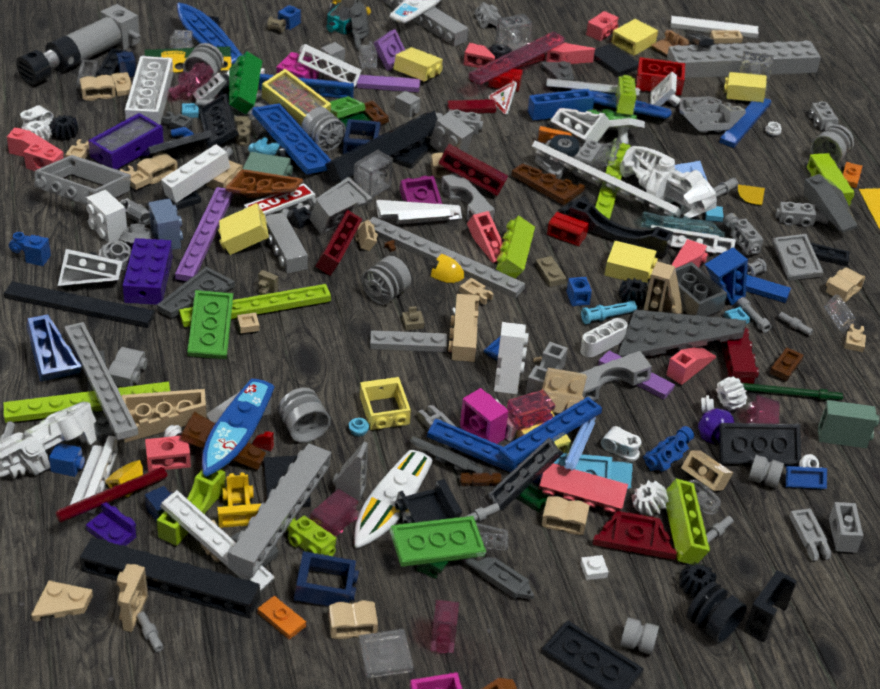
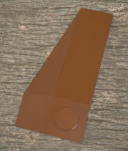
(259, 184)

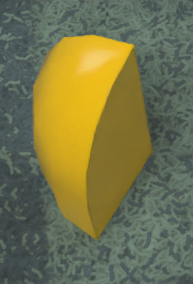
(751, 194)
(447, 270)
(125, 474)

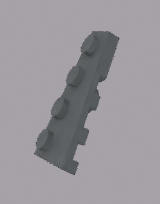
(184, 296)

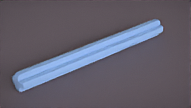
(579, 444)

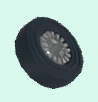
(565, 144)

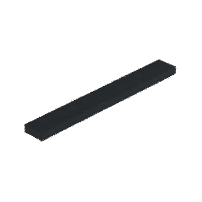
(79, 304)

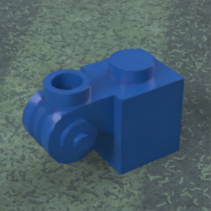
(35, 248)

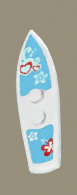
(411, 9)

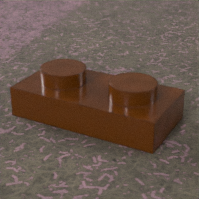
(375, 113)
(786, 364)

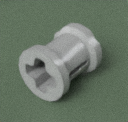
(753, 267)

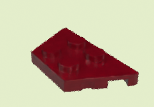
(636, 534)

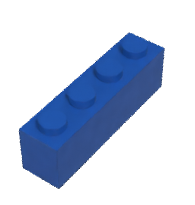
(546, 105)

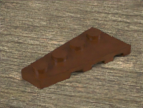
(547, 184)
(198, 430)

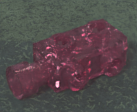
(192, 80)

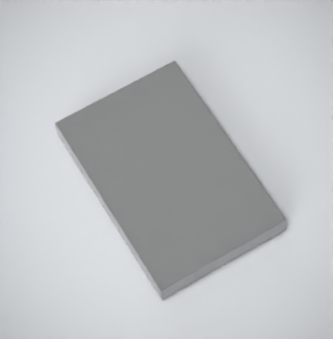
(797, 257)

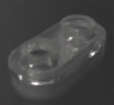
(708, 500)

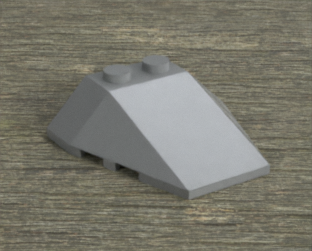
(709, 113)

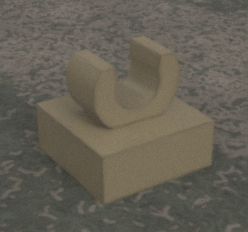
(267, 282)
(413, 319)

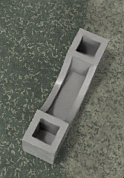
(459, 188)
(630, 368)

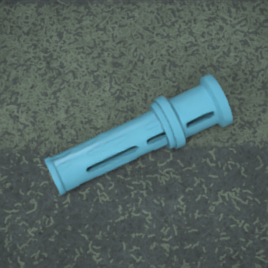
(602, 312)

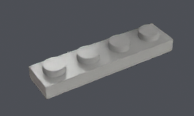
(408, 341)

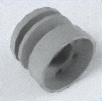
(204, 53)
(324, 128)
(833, 140)
(386, 280)
(303, 415)

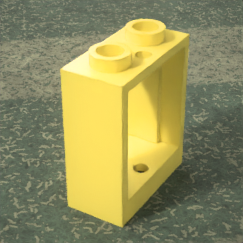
(390, 388)

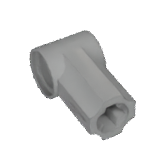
(136, 211)

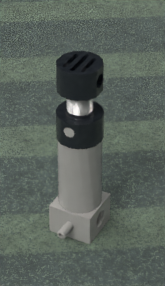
(116, 28)

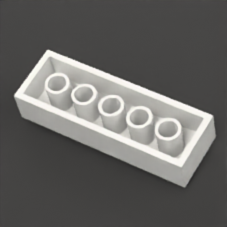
(150, 88)

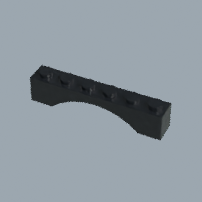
(652, 238)

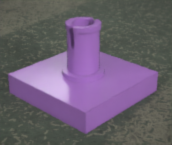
(388, 47)

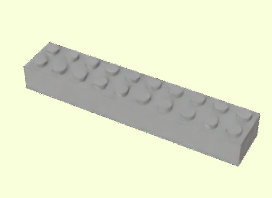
(724, 58)

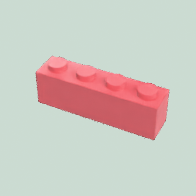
(583, 487)

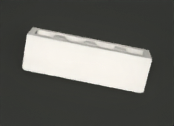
(96, 470)

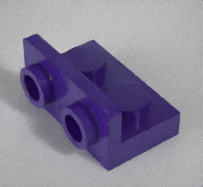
(112, 526)

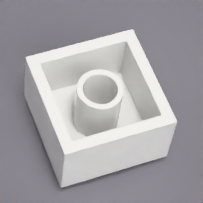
(106, 215)

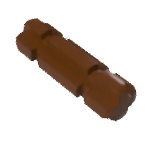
(480, 479)

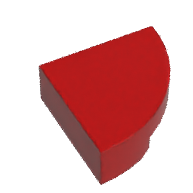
(264, 441)

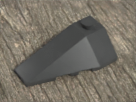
(829, 202)

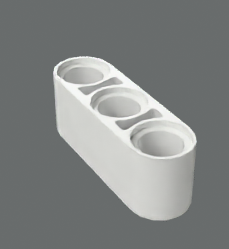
(603, 337)

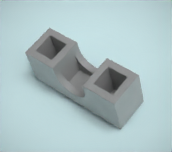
(553, 357)

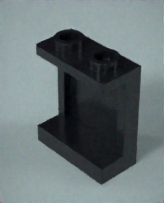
(428, 505)
(762, 614)

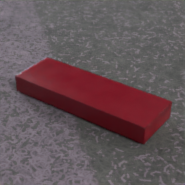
(475, 106)

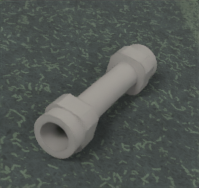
(763, 324)

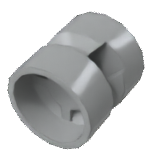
(766, 471)
(639, 636)

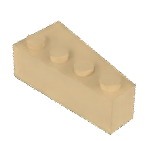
(159, 410)

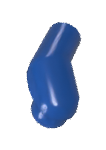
(184, 132)

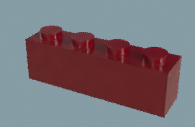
(473, 169)
(338, 242)
(739, 359)

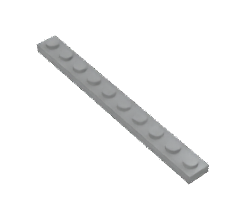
(432, 251)
(101, 381)

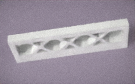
(330, 62)

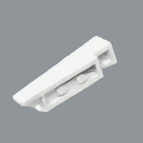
(416, 212)
(713, 242)

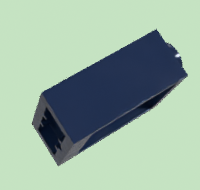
(356, 127)
(323, 594)

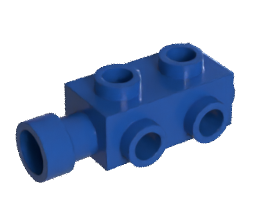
(669, 450)

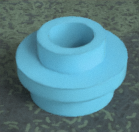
(358, 426)

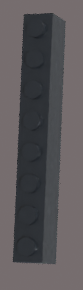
(388, 143)
(173, 577)

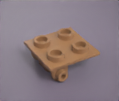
(671, 39)

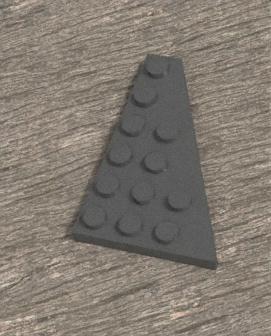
(660, 331)

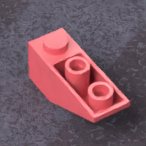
(571, 53)
(688, 363)

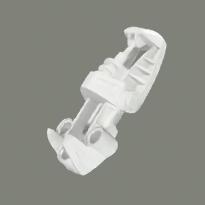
(665, 183)
(27, 450)

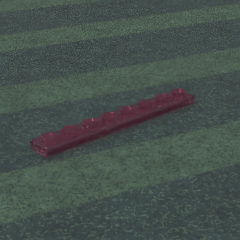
(516, 58)

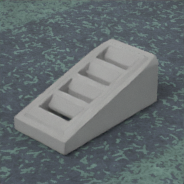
(210, 89)

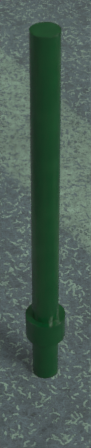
(821, 394)

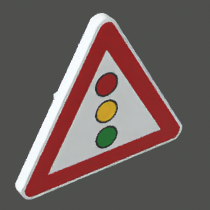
(504, 97)

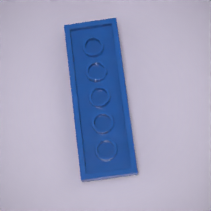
(291, 138)

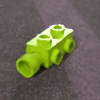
(311, 537)

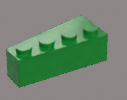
(244, 82)

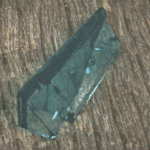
(693, 225)

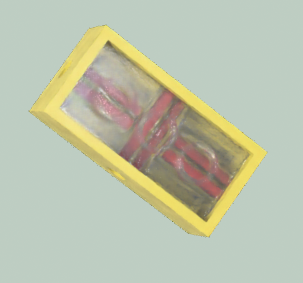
(292, 95)

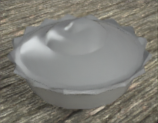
(136, 231)
(116, 250)

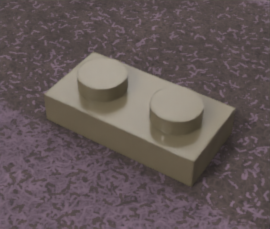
(550, 271)

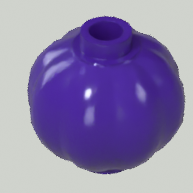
(710, 423)

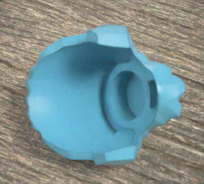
(262, 147)

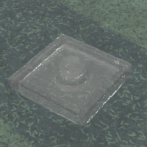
(385, 653)

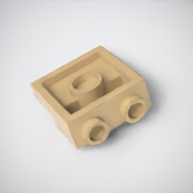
(564, 388)
(132, 594)

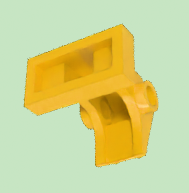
(237, 492)

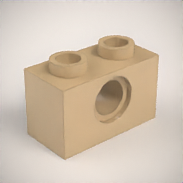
(707, 470)

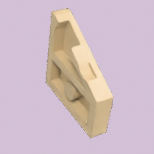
(61, 600)

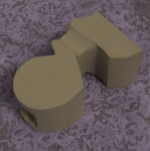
(244, 127)

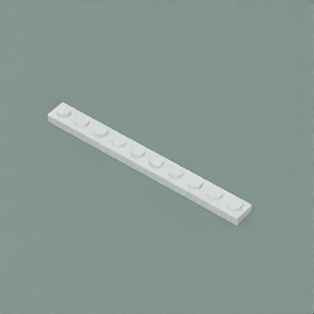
(610, 181)

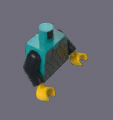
(339, 18)

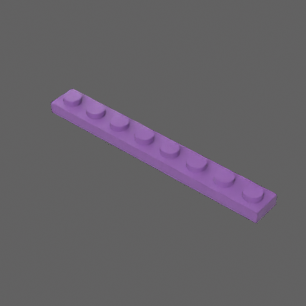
(204, 235)

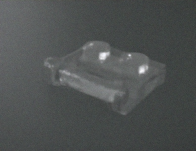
(603, 158)

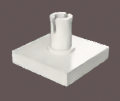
(665, 91)
(623, 126)

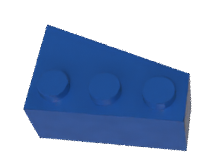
(730, 273)
(50, 351)

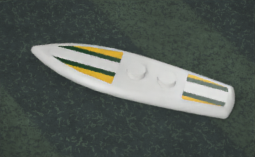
(379, 509)

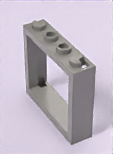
(51, 179)

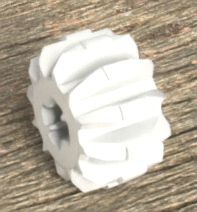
(39, 128)
(731, 393)
(650, 498)

